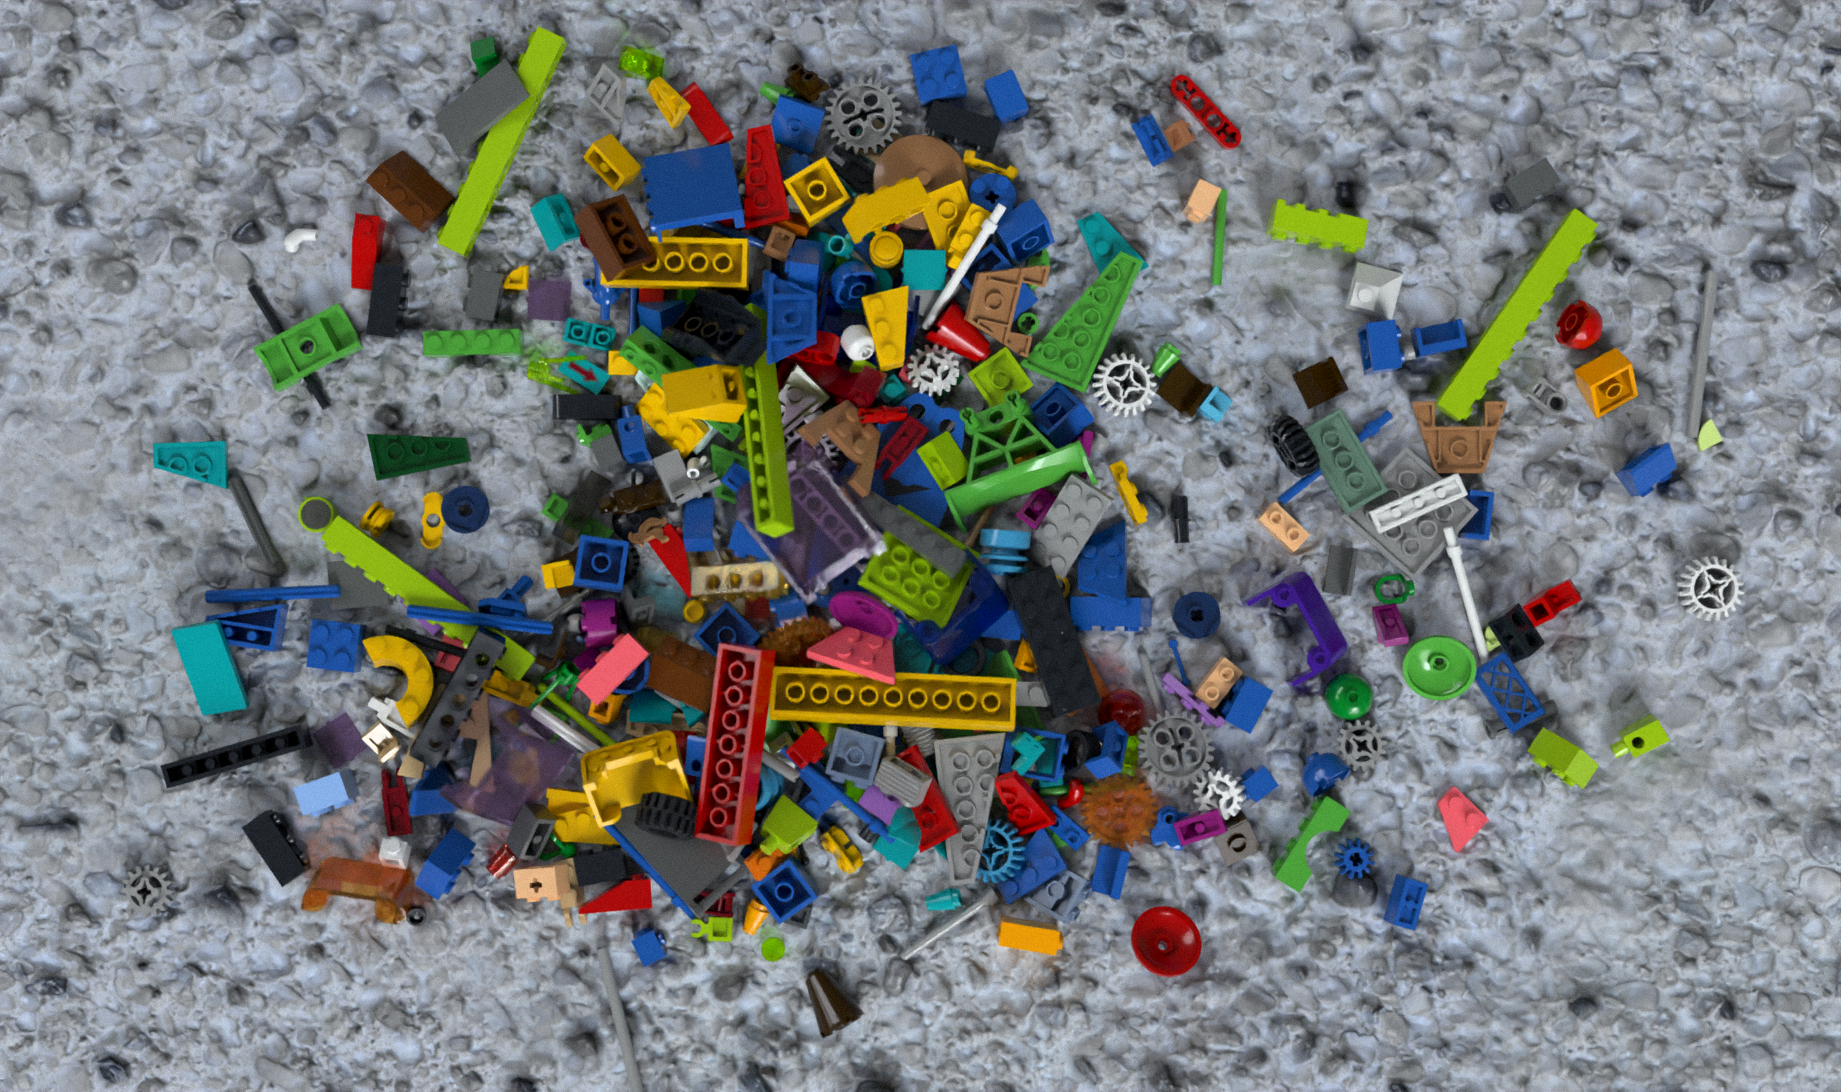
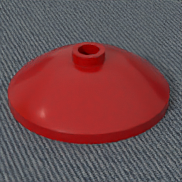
(1172, 930)

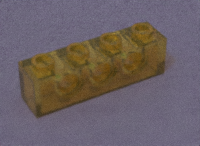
(706, 579)

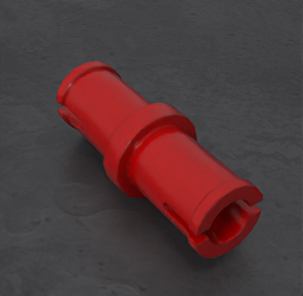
(882, 414)

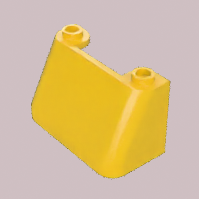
(626, 770)

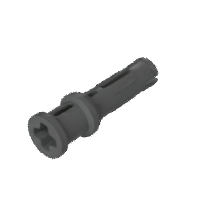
(1496, 726)

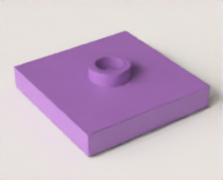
(879, 804)

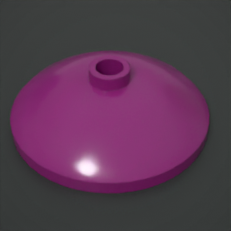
(864, 613)

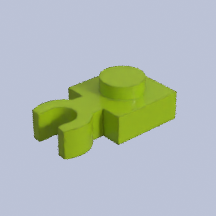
(717, 928)

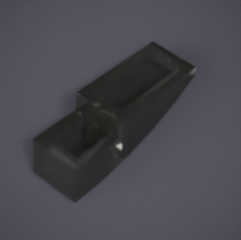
(581, 507)

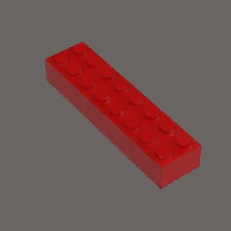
(735, 743)

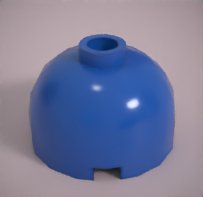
(852, 282)
(1322, 772)

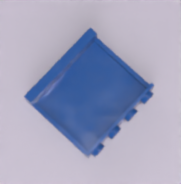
(691, 188)

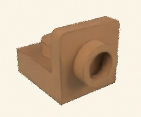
(779, 243)

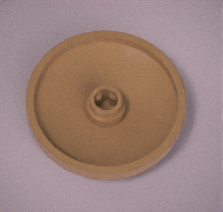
(923, 157)

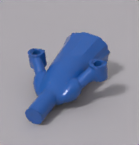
(602, 295)

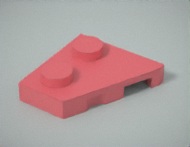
(1460, 817)

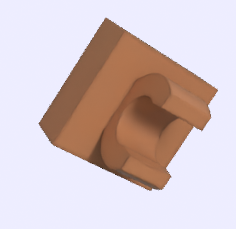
(1179, 135)

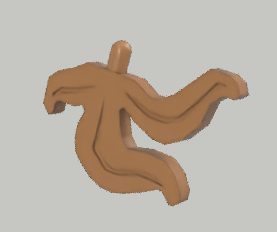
(648, 530)

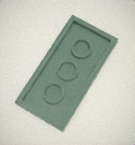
(1345, 462)

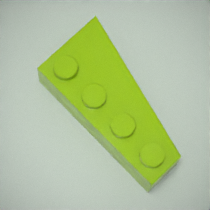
(1316, 227)

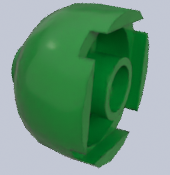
(1348, 696)

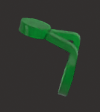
(1408, 591)
(567, 850)

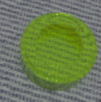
(773, 949)

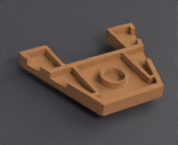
(995, 301)
(853, 438)
(1458, 448)

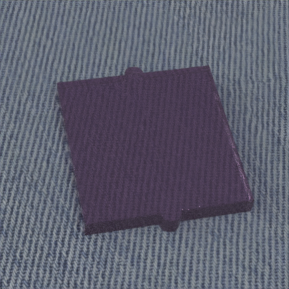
(549, 300)
(340, 740)

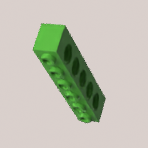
(657, 358)

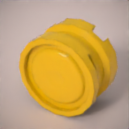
(886, 250)
(376, 519)

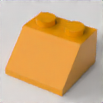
(1606, 382)

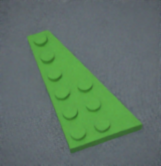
(1081, 335)

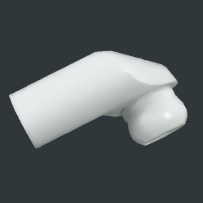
(298, 235)
(697, 466)

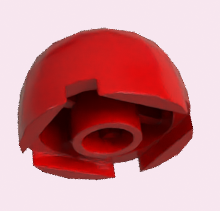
(1579, 325)

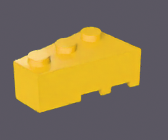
(885, 207)
(887, 321)

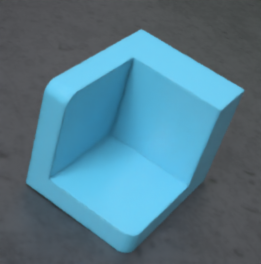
(1215, 405)

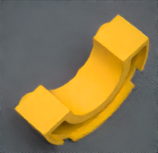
(414, 664)

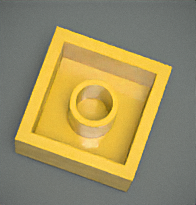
(817, 191)

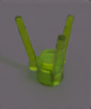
(541, 372)

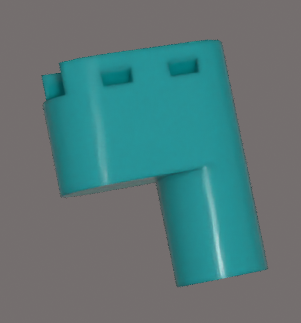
(1029, 750)

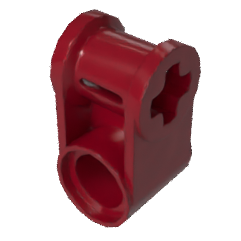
(717, 908)

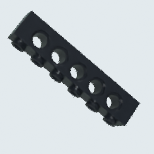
(482, 641)
(237, 755)

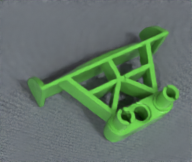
(1017, 478)

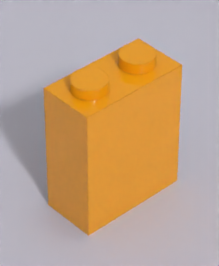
(1029, 935)

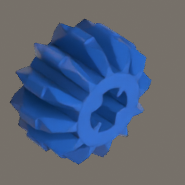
(1359, 850)

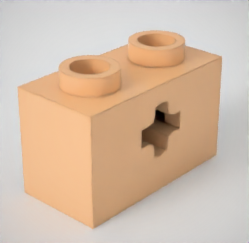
(1201, 201)
(1282, 527)
(1217, 682)
(542, 881)

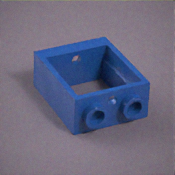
(1058, 767)

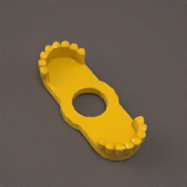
(972, 162)
(432, 536)

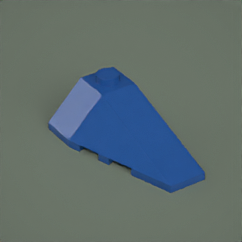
(425, 794)

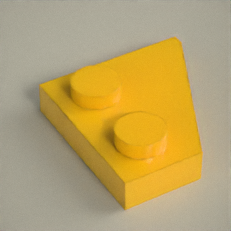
(668, 101)

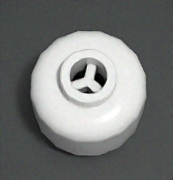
(857, 342)

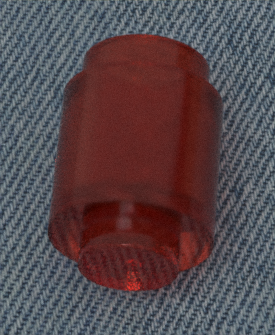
(502, 862)

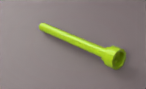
(576, 716)

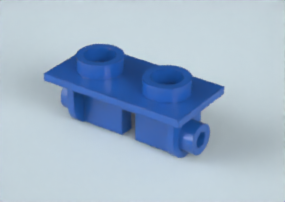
(1152, 140)
(1068, 829)

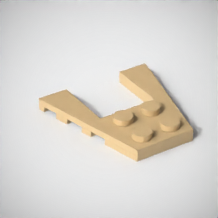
(475, 727)

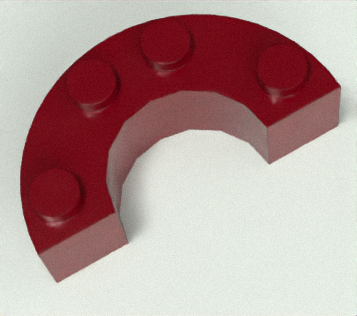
(843, 385)

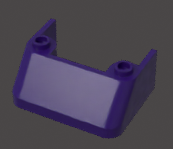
(1301, 590)

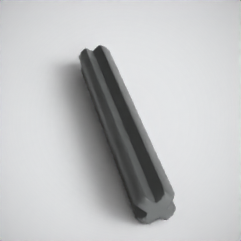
(252, 520)

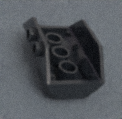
(717, 329)

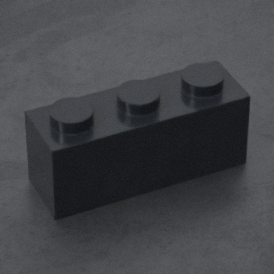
(963, 127)
(388, 302)
(277, 847)

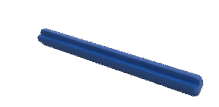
(273, 593)
(477, 619)

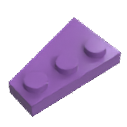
(1190, 701)

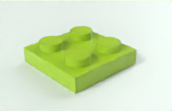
(998, 376)

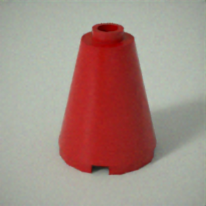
(958, 335)

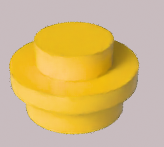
(694, 611)

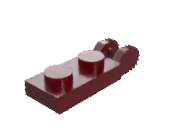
(901, 445)
(396, 805)

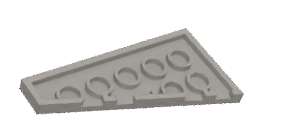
(967, 779)

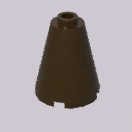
(830, 1003)

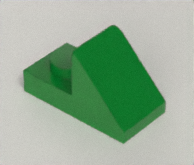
(484, 55)

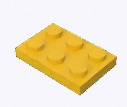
(945, 214)
(676, 431)

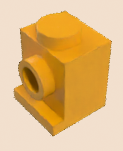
(606, 714)

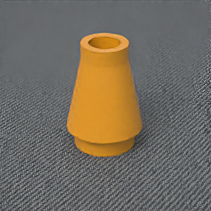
(755, 915)

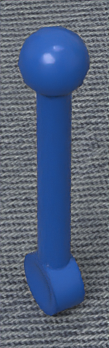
(1173, 644)

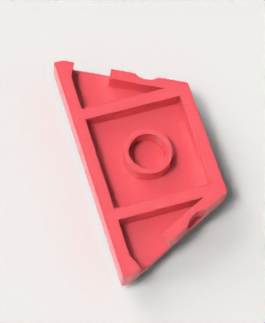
(857, 653)

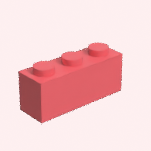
(612, 668)

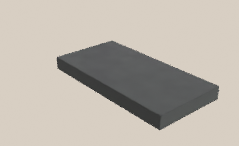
(482, 106)

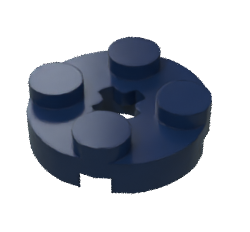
(452, 514)
(1210, 614)

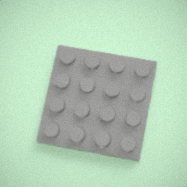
(1420, 540)

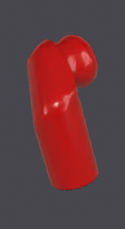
(1074, 796)

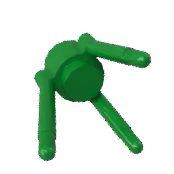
(567, 674)

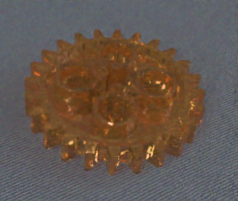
(794, 640)
(1136, 822)

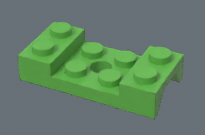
(332, 339)

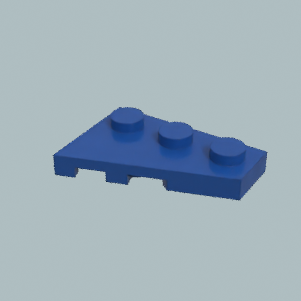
(1040, 864)

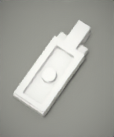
(389, 715)

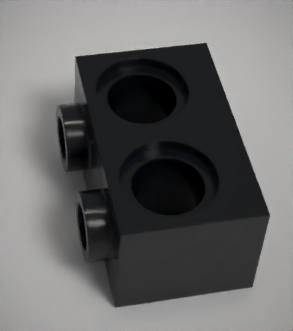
(1516, 633)

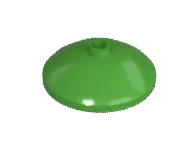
(1439, 679)

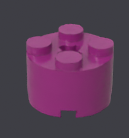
(600, 622)

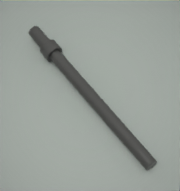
(575, 601)

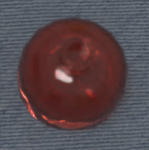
(1125, 708)

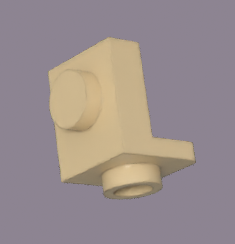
(382, 741)

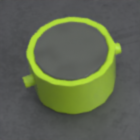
(317, 514)

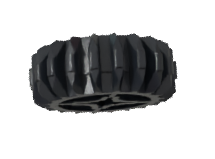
(1293, 446)

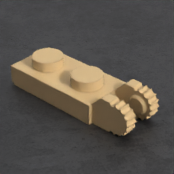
(575, 897)

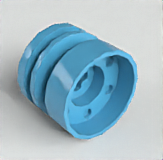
(1005, 551)
(770, 787)

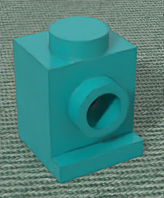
(893, 391)

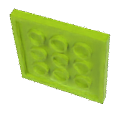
(913, 583)

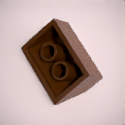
(410, 190)
(615, 237)
(683, 674)

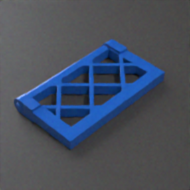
(1502, 710)

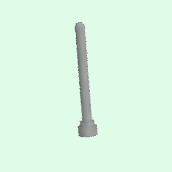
(1154, 693)
(987, 898)

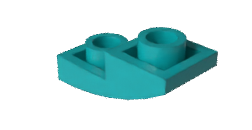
(588, 334)

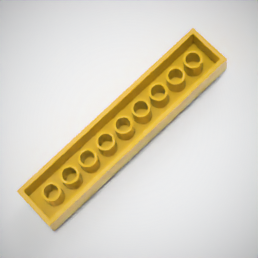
(910, 702)

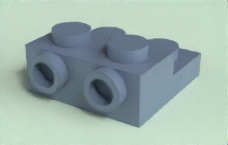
(855, 757)
(1061, 895)

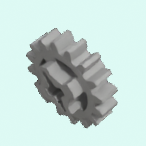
(1367, 737)
(150, 881)

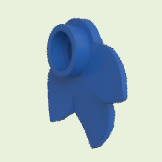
(1165, 830)

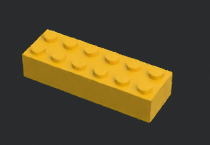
(692, 265)

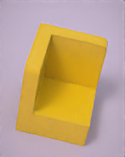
(558, 574)

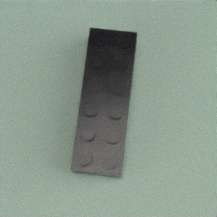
(1052, 641)

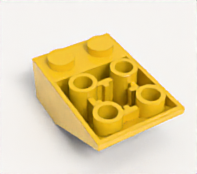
(705, 393)

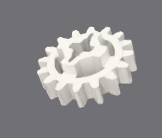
(926, 377)
(1220, 791)

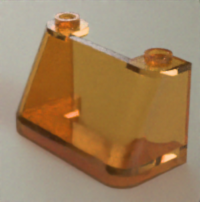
(363, 880)

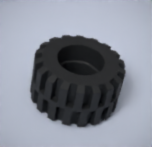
(667, 816)

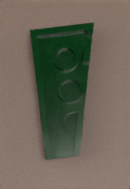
(407, 455)

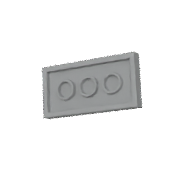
(1068, 525)

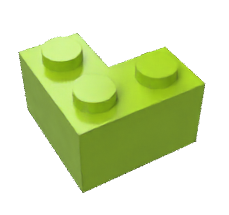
(1563, 757)

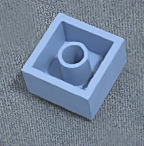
(320, 794)

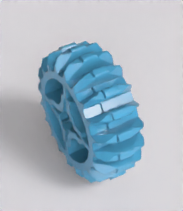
(994, 859)

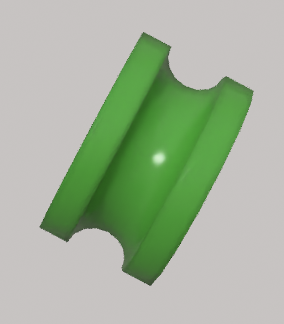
(1022, 319)

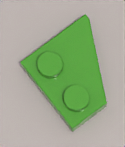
(721, 462)

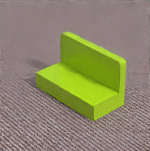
(944, 460)

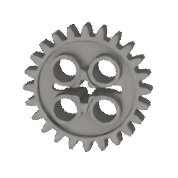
(856, 95)
(1195, 744)

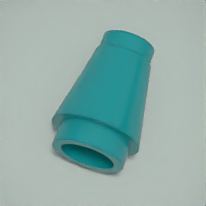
(944, 900)

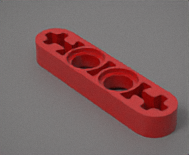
(1208, 109)

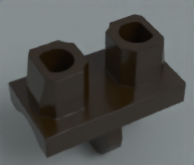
(805, 82)

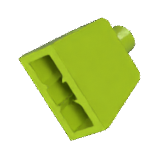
(1650, 736)
(786, 827)

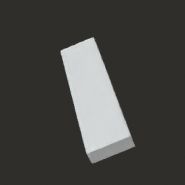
(1418, 503)

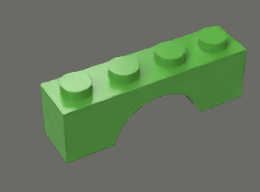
(473, 342)
(1325, 816)

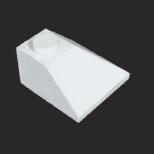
(1374, 291)

